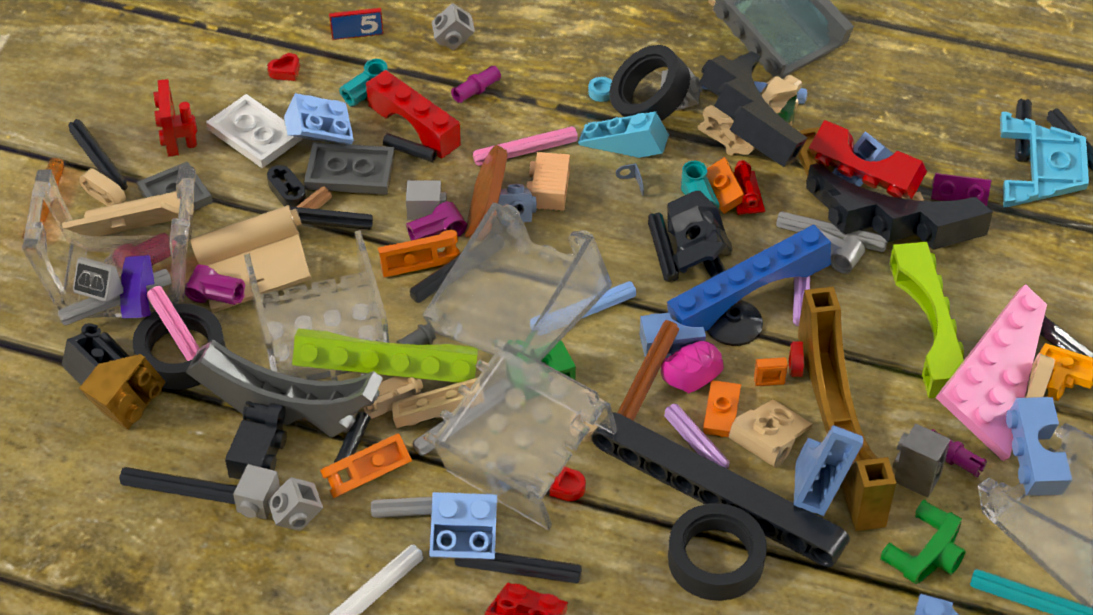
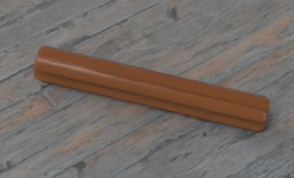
(648, 370)

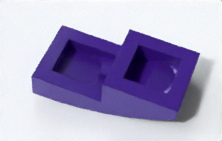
(135, 276)

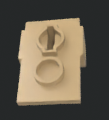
(768, 431)

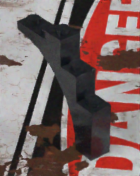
(751, 114)
(896, 218)

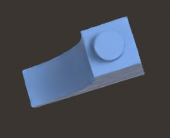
(823, 468)

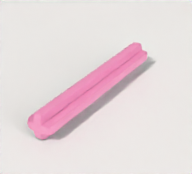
(531, 144)

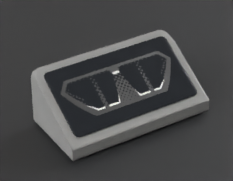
(96, 280)

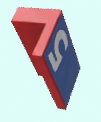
(356, 23)

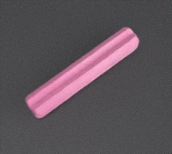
(173, 322)

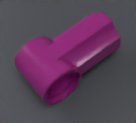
(444, 218)
(208, 284)

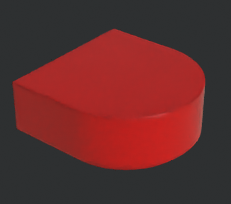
(796, 359)
(568, 485)

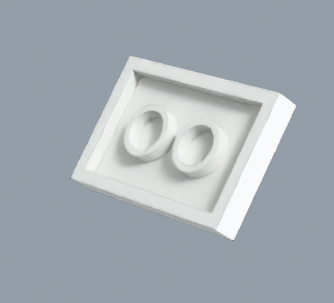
(252, 131)

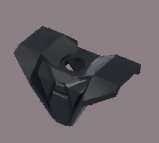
(689, 213)

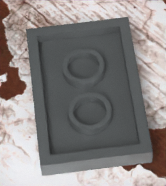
(349, 168)

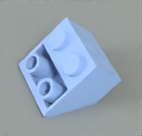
(318, 120)
(463, 526)

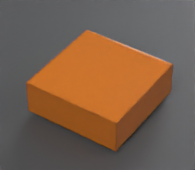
(770, 371)

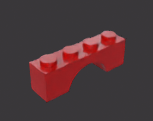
(434, 126)
(897, 174)

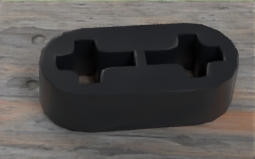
(282, 189)

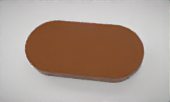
(487, 187)

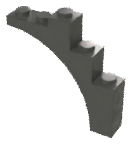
(323, 403)

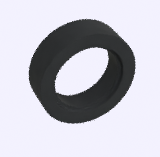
(640, 65)
(153, 328)
(711, 585)

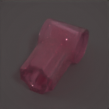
(157, 247)

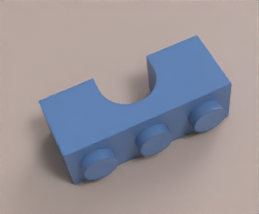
(1039, 469)

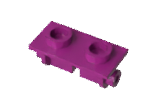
(955, 187)

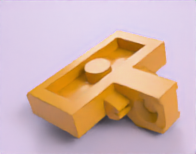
(1068, 370)

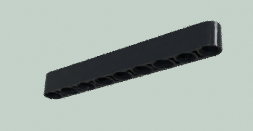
(712, 483)

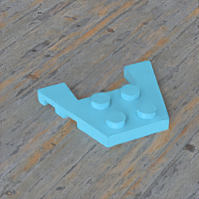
(1057, 161)

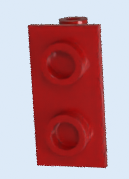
(752, 200)

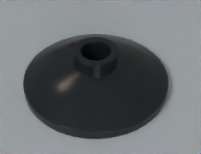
(738, 325)

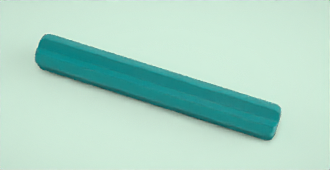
(1027, 595)

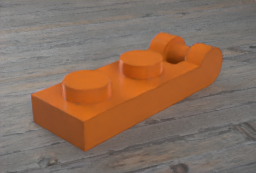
(418, 254)
(367, 465)

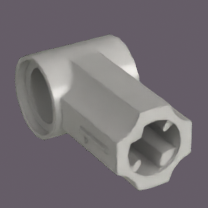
(844, 252)

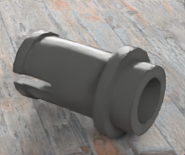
(421, 336)

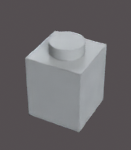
(423, 198)
(254, 490)

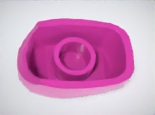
(692, 366)

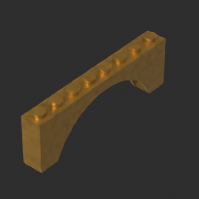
(870, 480)

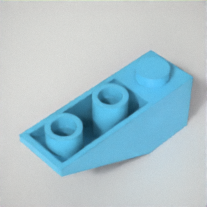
(630, 135)

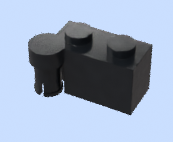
(86, 352)
(257, 439)

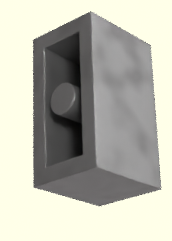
(920, 459)

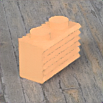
(550, 180)

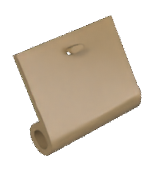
(126, 215)
(273, 249)

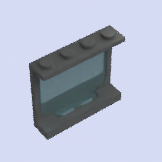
(785, 31)

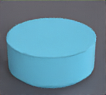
(599, 89)

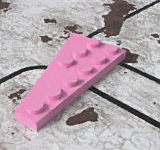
(997, 372)

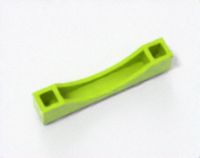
(916, 274)
(351, 354)

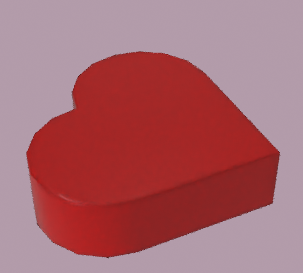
(284, 68)

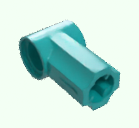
(355, 90)
(695, 179)

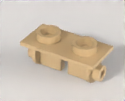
(393, 390)

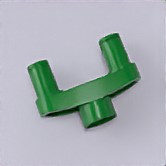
(937, 553)

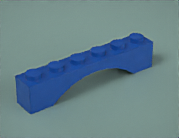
(793, 257)

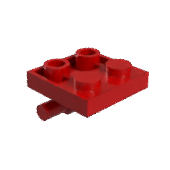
(173, 125)
(519, 600)

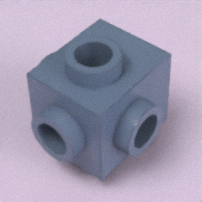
(522, 198)

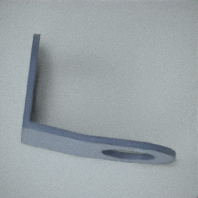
(634, 173)

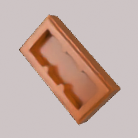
(725, 185)
(721, 408)

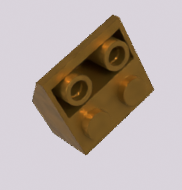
(123, 388)

